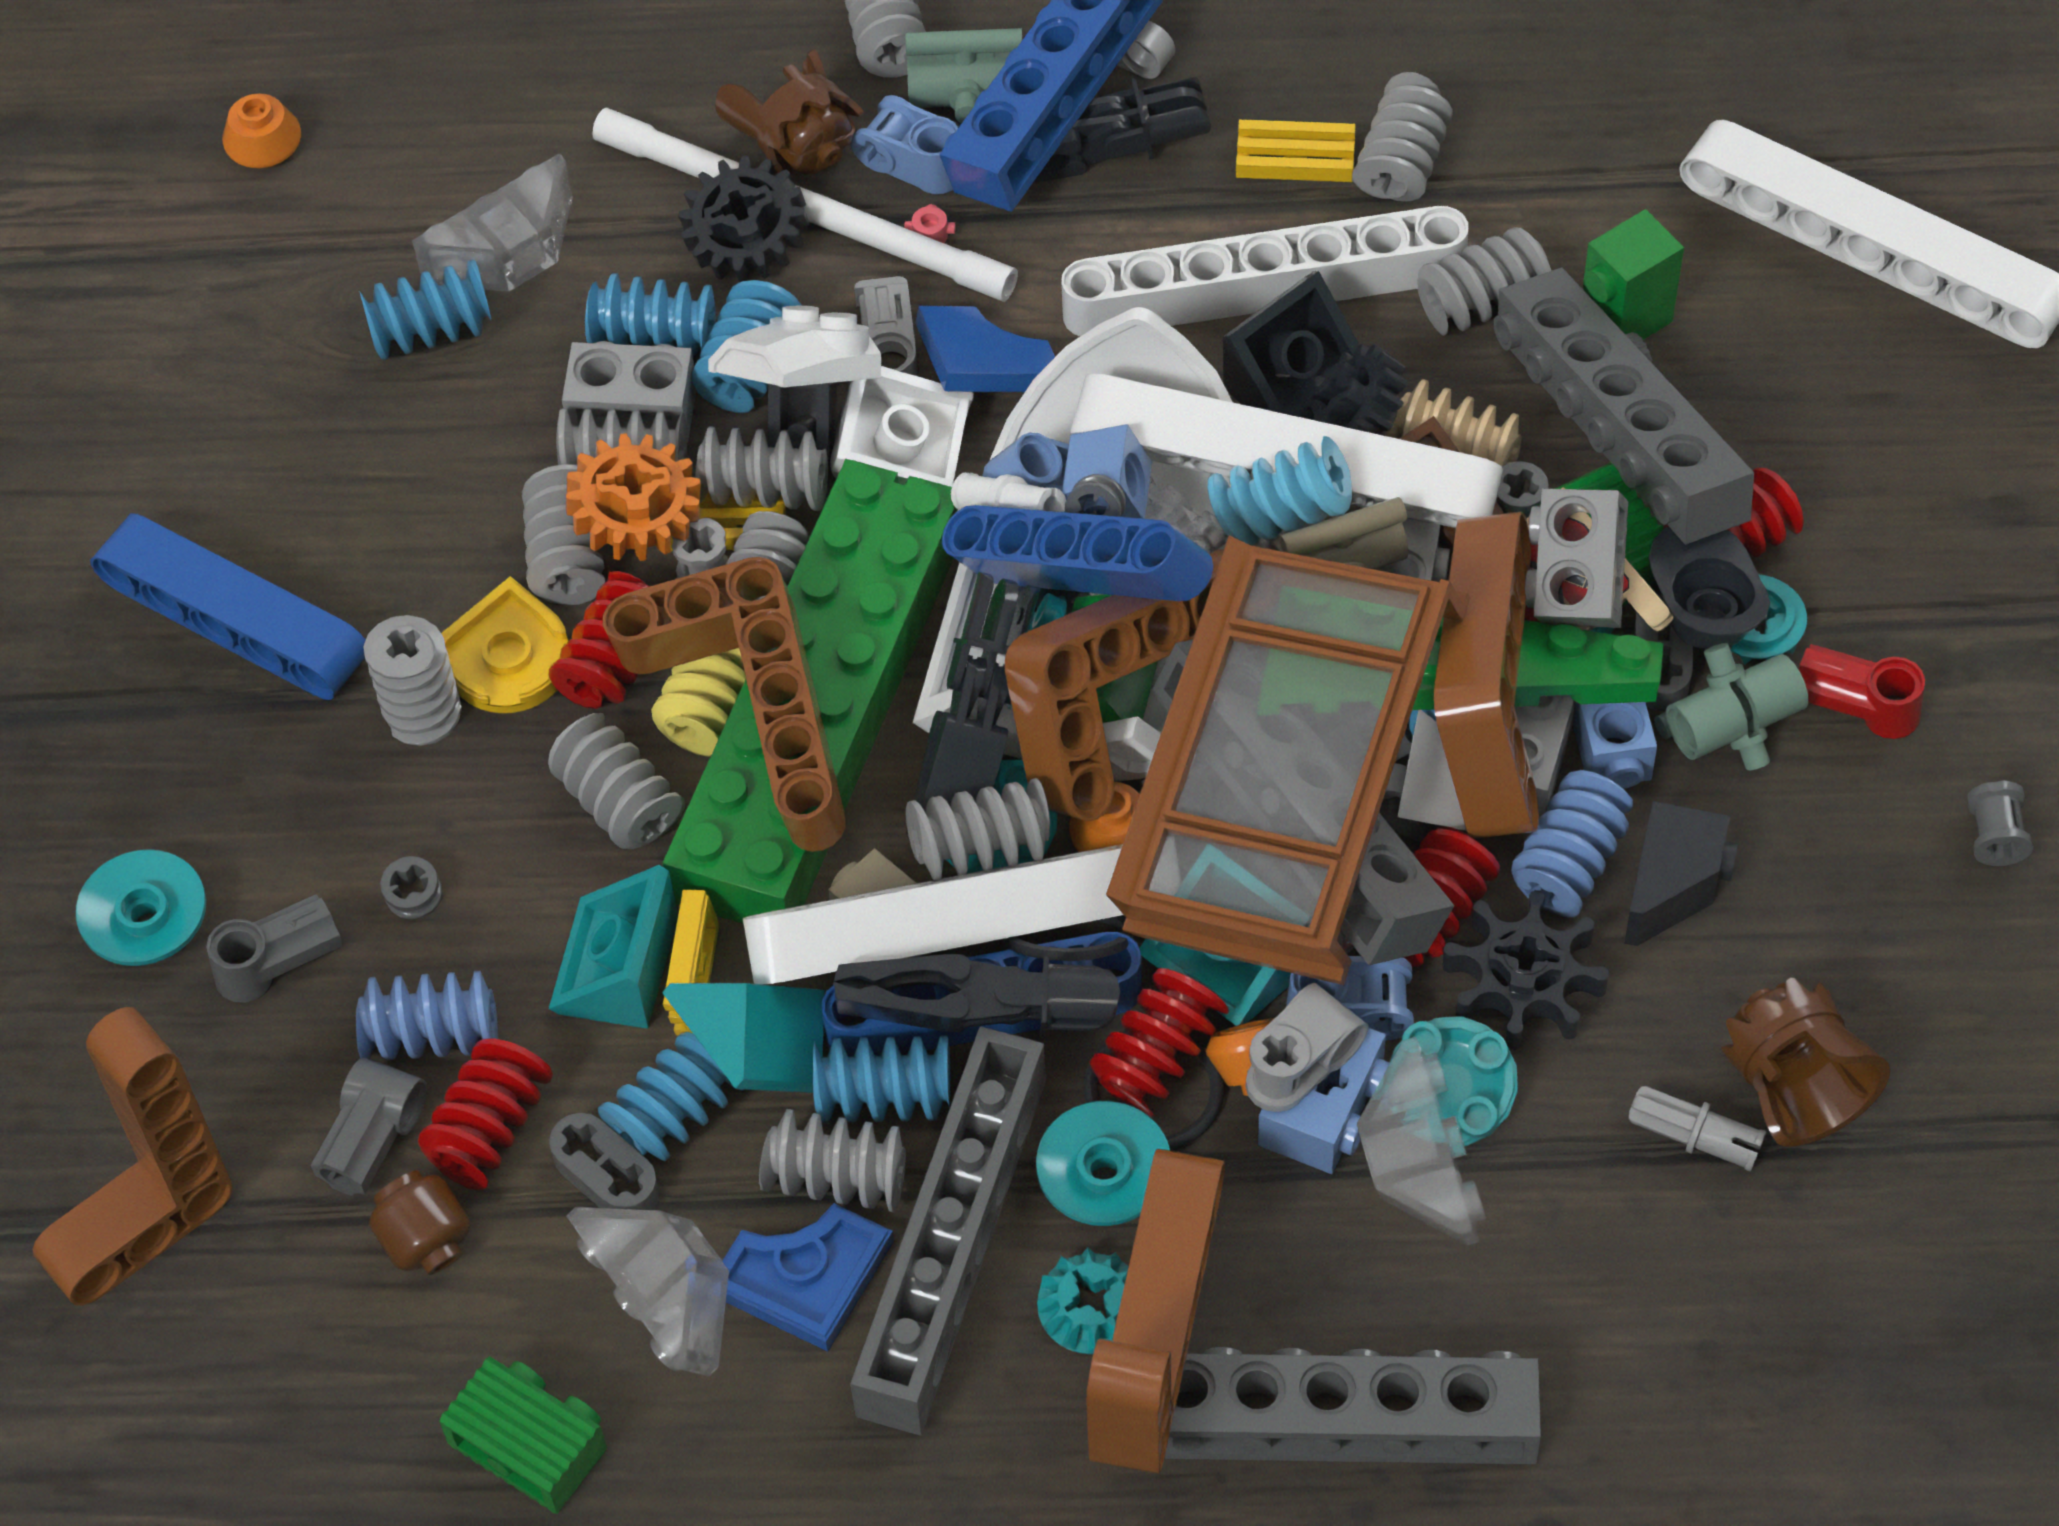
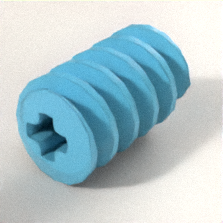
(1282, 497)

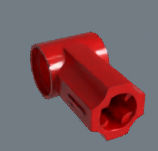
(1861, 689)

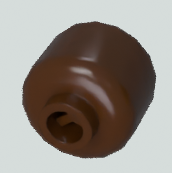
(419, 1223)

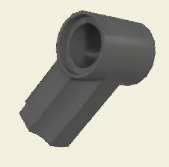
(273, 946)
(374, 1109)

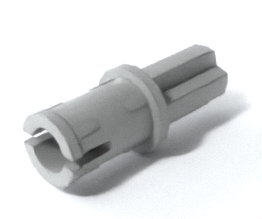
(1695, 1126)

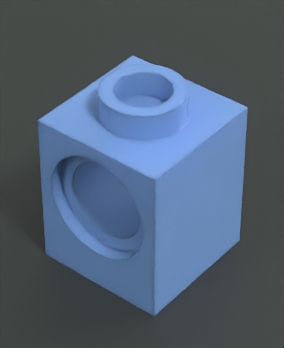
(1113, 454)
(1622, 763)

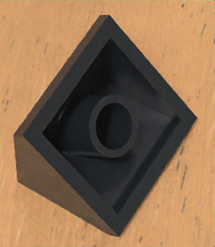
(1286, 348)

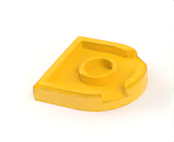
(505, 650)

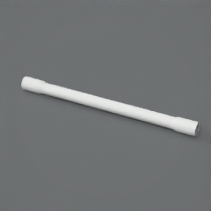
(964, 267)

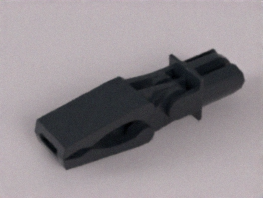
(1130, 124)
(966, 751)
(980, 994)

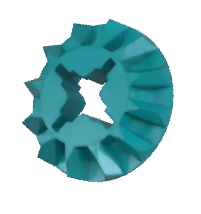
(1783, 628)
(1059, 1294)

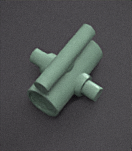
(955, 65)
(1735, 707)

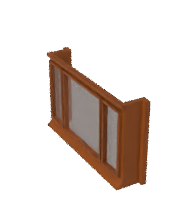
(1277, 758)

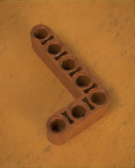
(754, 626)
(1480, 677)
(1055, 681)
(160, 1196)
(1140, 1371)

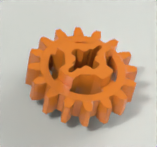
(633, 497)

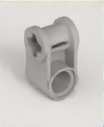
(1301, 1048)

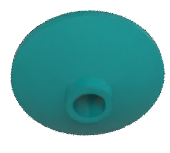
(136, 886)
(1095, 1138)

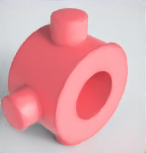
(931, 223)

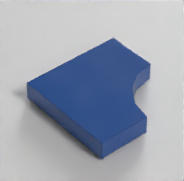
(977, 354)
(807, 1277)

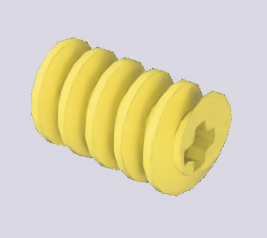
(699, 701)

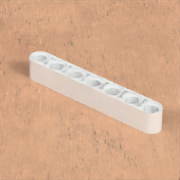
(1875, 233)
(1251, 270)
(1221, 434)
(931, 916)

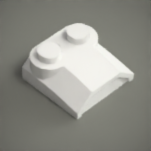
(801, 350)
(901, 426)

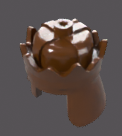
(800, 124)
(1803, 1062)

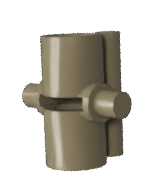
(1359, 538)

